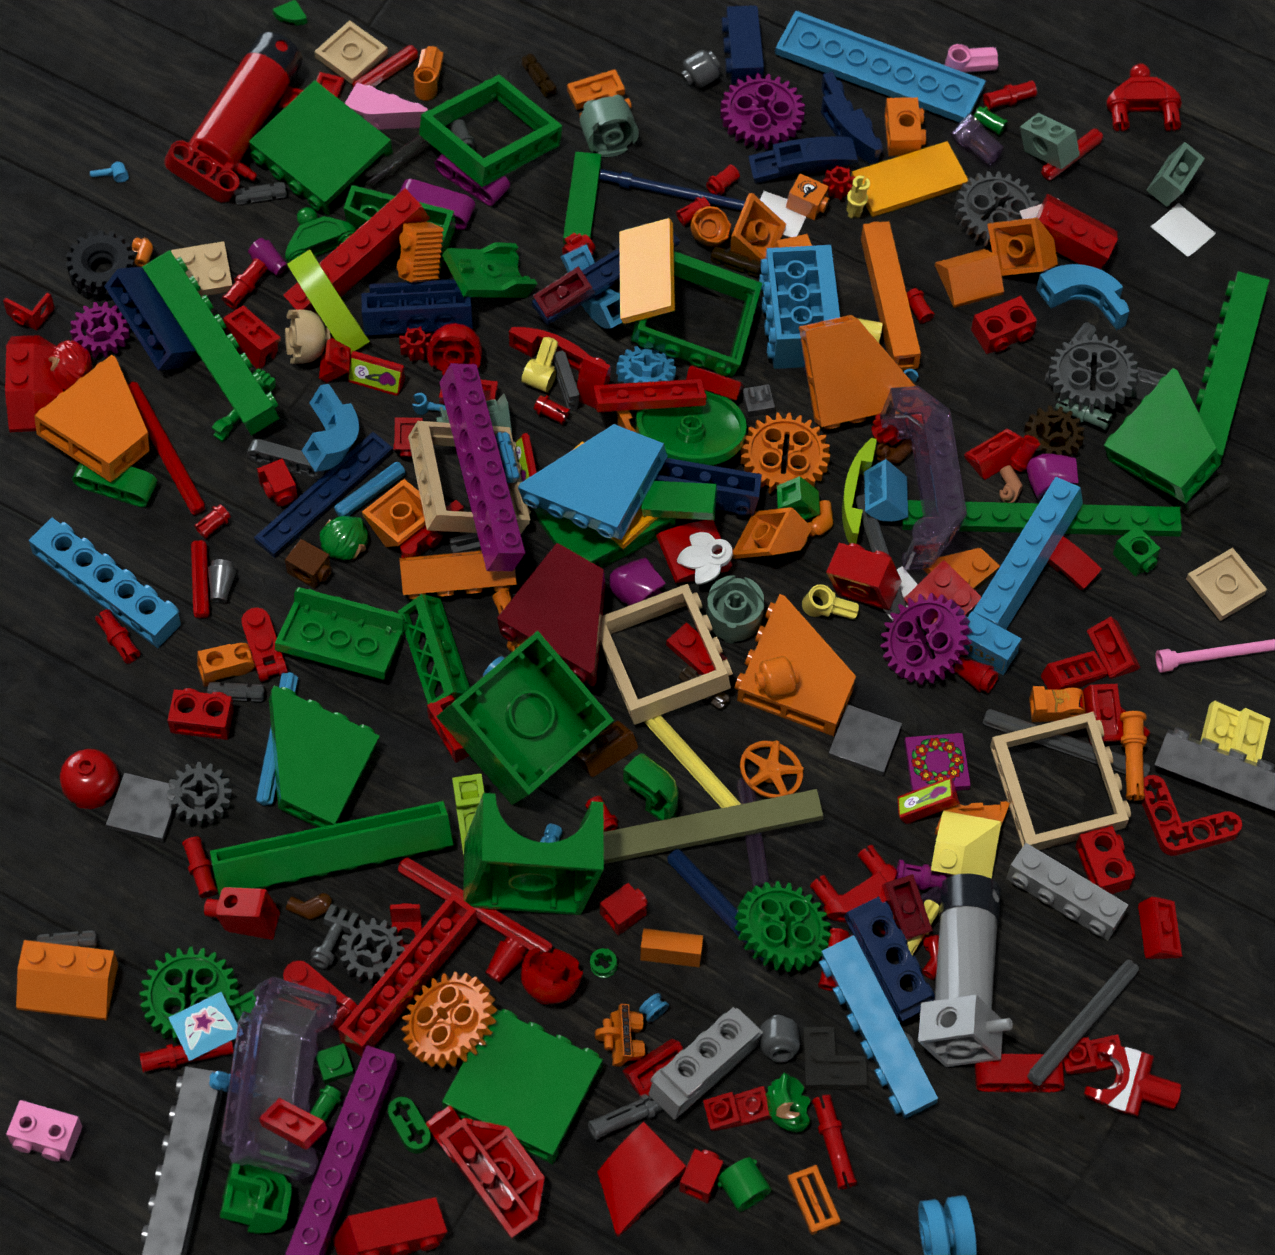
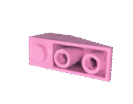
(384, 109)

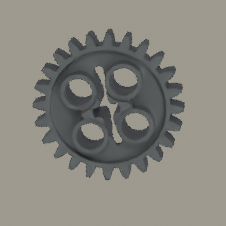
(985, 200)
(1114, 374)

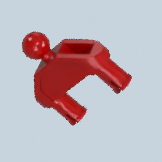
(1144, 94)
(838, 905)

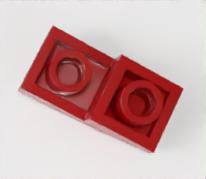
(592, 372)
(1074, 563)
(1084, 1057)
(737, 1110)

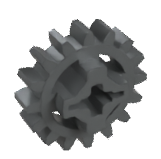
(213, 793)
(369, 939)

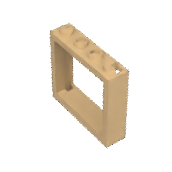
(421, 441)
(680, 694)
(1013, 791)

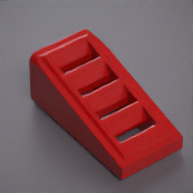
(1056, 678)

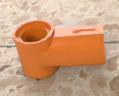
(428, 73)

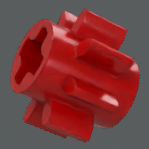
(838, 181)
(576, 240)
(414, 343)
(884, 435)

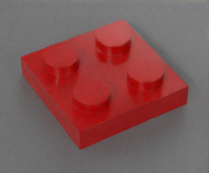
(949, 583)

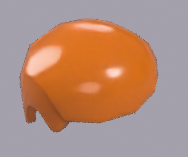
(710, 226)

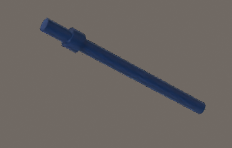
(627, 180)

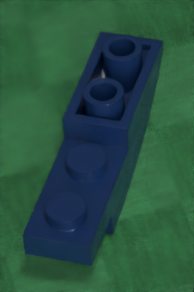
(848, 122)
(802, 155)

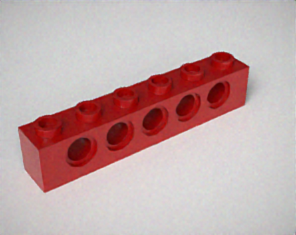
(407, 975)

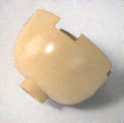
(305, 336)

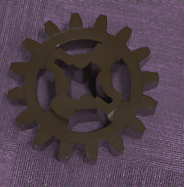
(1053, 432)

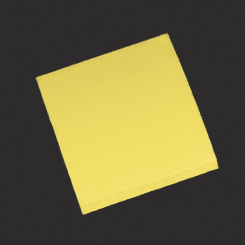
(1236, 729)

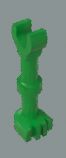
(225, 425)

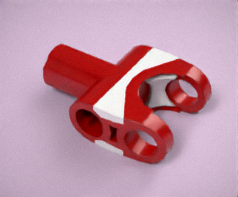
(1133, 1082)

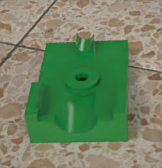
(489, 271)

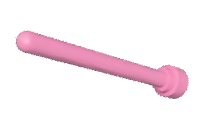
(1168, 660)

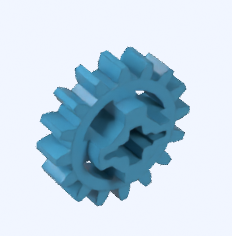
(645, 366)

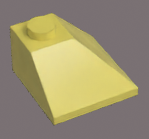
(966, 844)

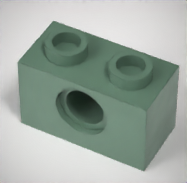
(1049, 141)
(1175, 174)

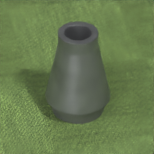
(220, 579)

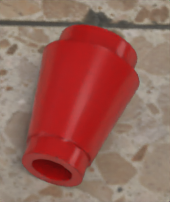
(977, 674)
(505, 959)

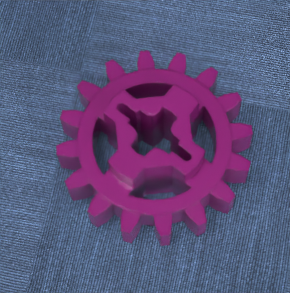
(100, 329)

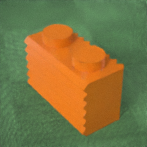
(420, 252)

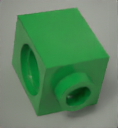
(800, 496)
(1137, 541)

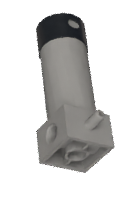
(960, 1020)

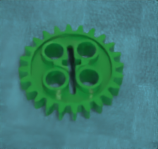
(791, 922)
(161, 995)

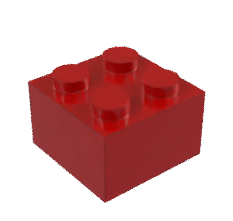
(864, 575)

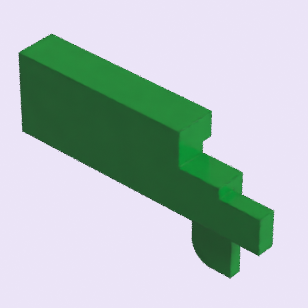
(680, 500)

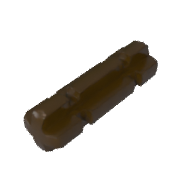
(538, 75)
(736, 261)
(718, 700)

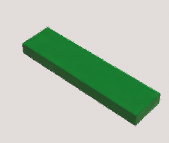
(582, 194)

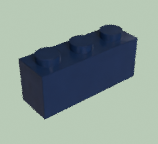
(742, 43)

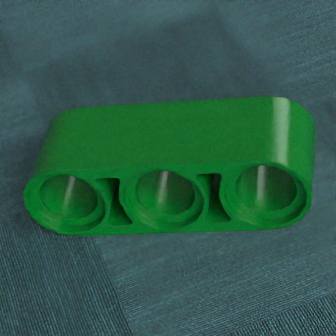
(131, 487)

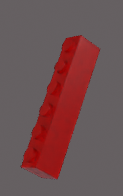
(364, 247)

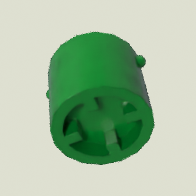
(744, 1184)

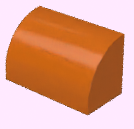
(671, 947)

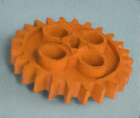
(759, 451)
(449, 1019)

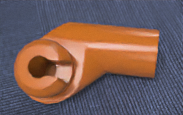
(144, 249)
(823, 521)

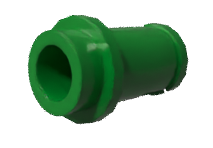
(990, 120)
(326, 1102)

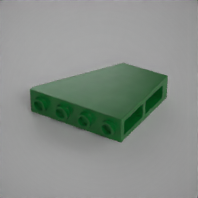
(1166, 441)
(315, 757)

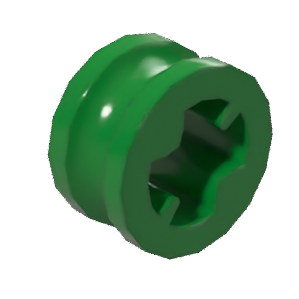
(608, 955)

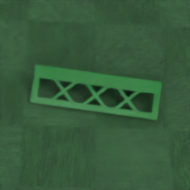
(438, 644)

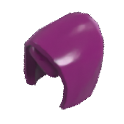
(1045, 467)
(635, 581)

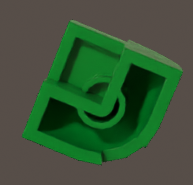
(654, 784)
(256, 1198)

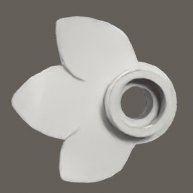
(702, 557)

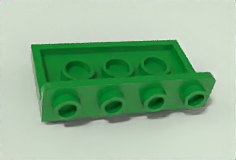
(341, 633)

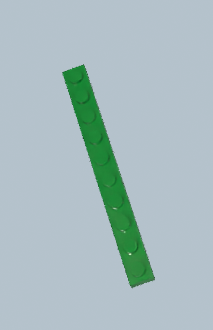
(1088, 520)

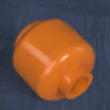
(777, 676)

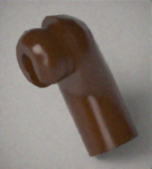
(894, 455)
(310, 909)

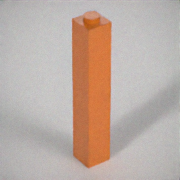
(890, 294)

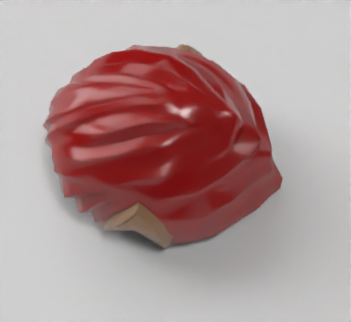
(69, 363)

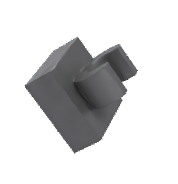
(758, 400)

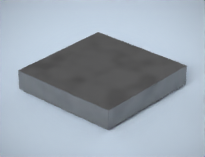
(864, 740)
(141, 808)

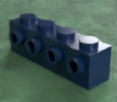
(149, 318)
(736, 491)

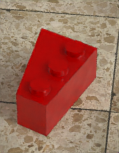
(392, 1230)

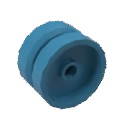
(947, 1230)

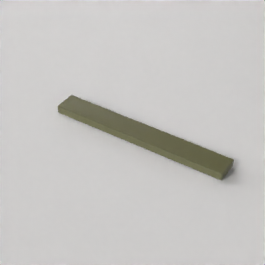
(712, 826)

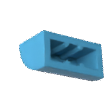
(886, 492)

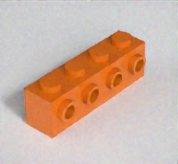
(451, 572)

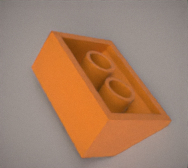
(65, 980)

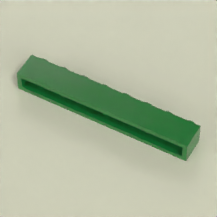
(211, 342)
(1230, 355)
(332, 847)

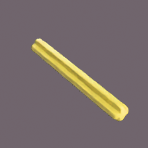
(692, 762)

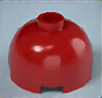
(454, 345)
(89, 778)
(550, 976)

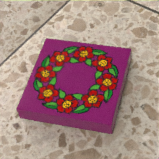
(935, 759)

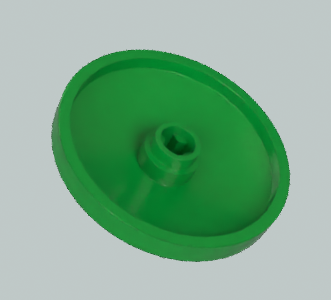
(697, 432)

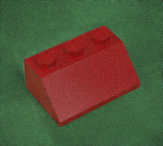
(1076, 233)

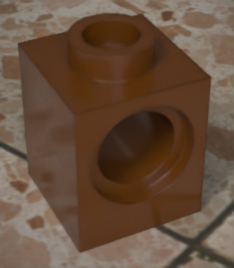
(308, 564)

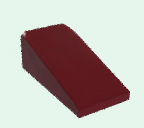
(564, 292)
(907, 906)

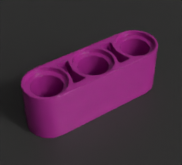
(488, 194)
(433, 195)

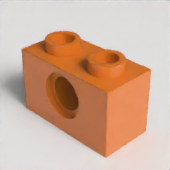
(903, 126)

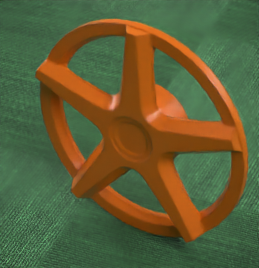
(771, 769)

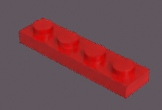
(649, 395)

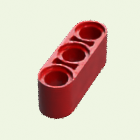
(1011, 1075)

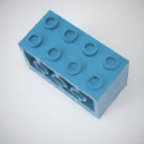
(797, 292)

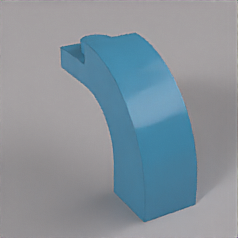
(1087, 284)
(603, 307)
(341, 424)

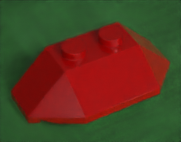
(28, 380)
(497, 1171)

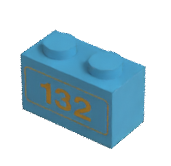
(991, 643)

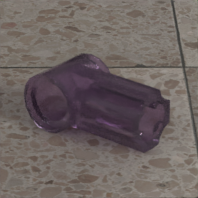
(972, 135)

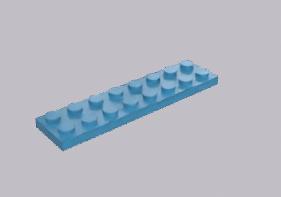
(879, 66)

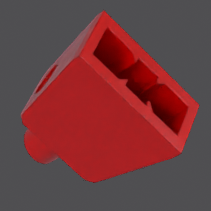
(245, 912)

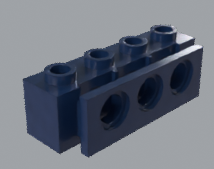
(404, 305)
(860, 921)

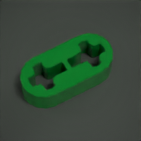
(415, 1121)

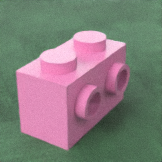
(44, 1131)

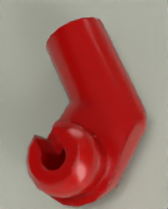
(931, 944)

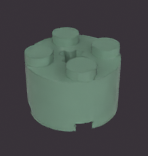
(608, 125)
(735, 608)

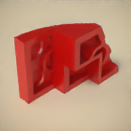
(637, 1176)

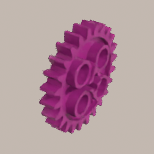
(762, 111)
(949, 626)

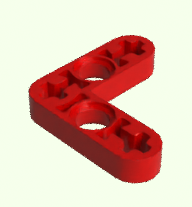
(1177, 829)

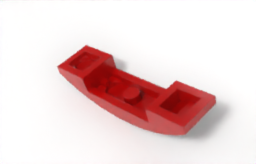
(530, 339)

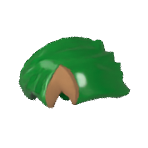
(344, 537)
(787, 1104)

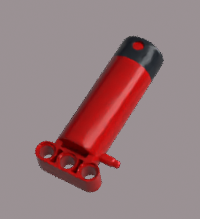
(236, 118)

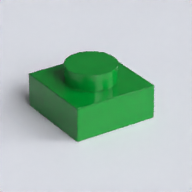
(334, 1063)

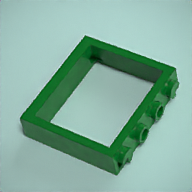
(488, 169)
(718, 280)

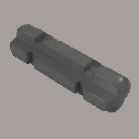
(260, 193)
(238, 691)
(87, 938)

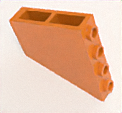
(847, 371)
(96, 422)
(823, 677)

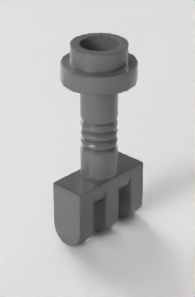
(322, 955)

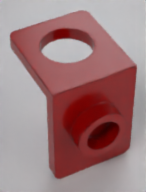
(25, 316)
(406, 917)

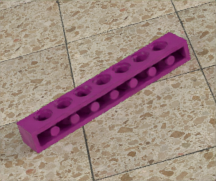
(481, 468)
(343, 1153)

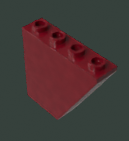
(566, 607)

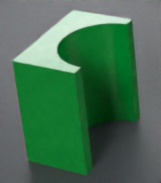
(525, 718)
(530, 875)

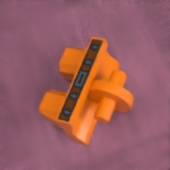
(617, 1035)

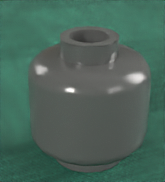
(701, 68)
(780, 1038)

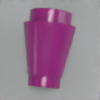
(267, 253)

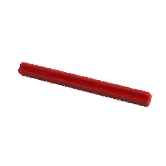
(167, 452)
(487, 916)

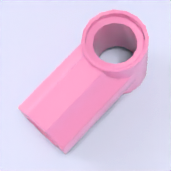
(972, 60)

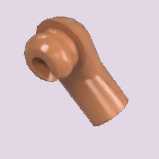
(1012, 487)

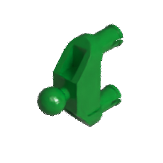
(317, 234)

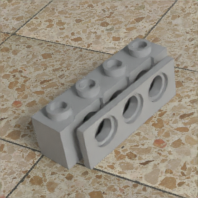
(704, 1062)

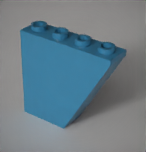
(598, 481)

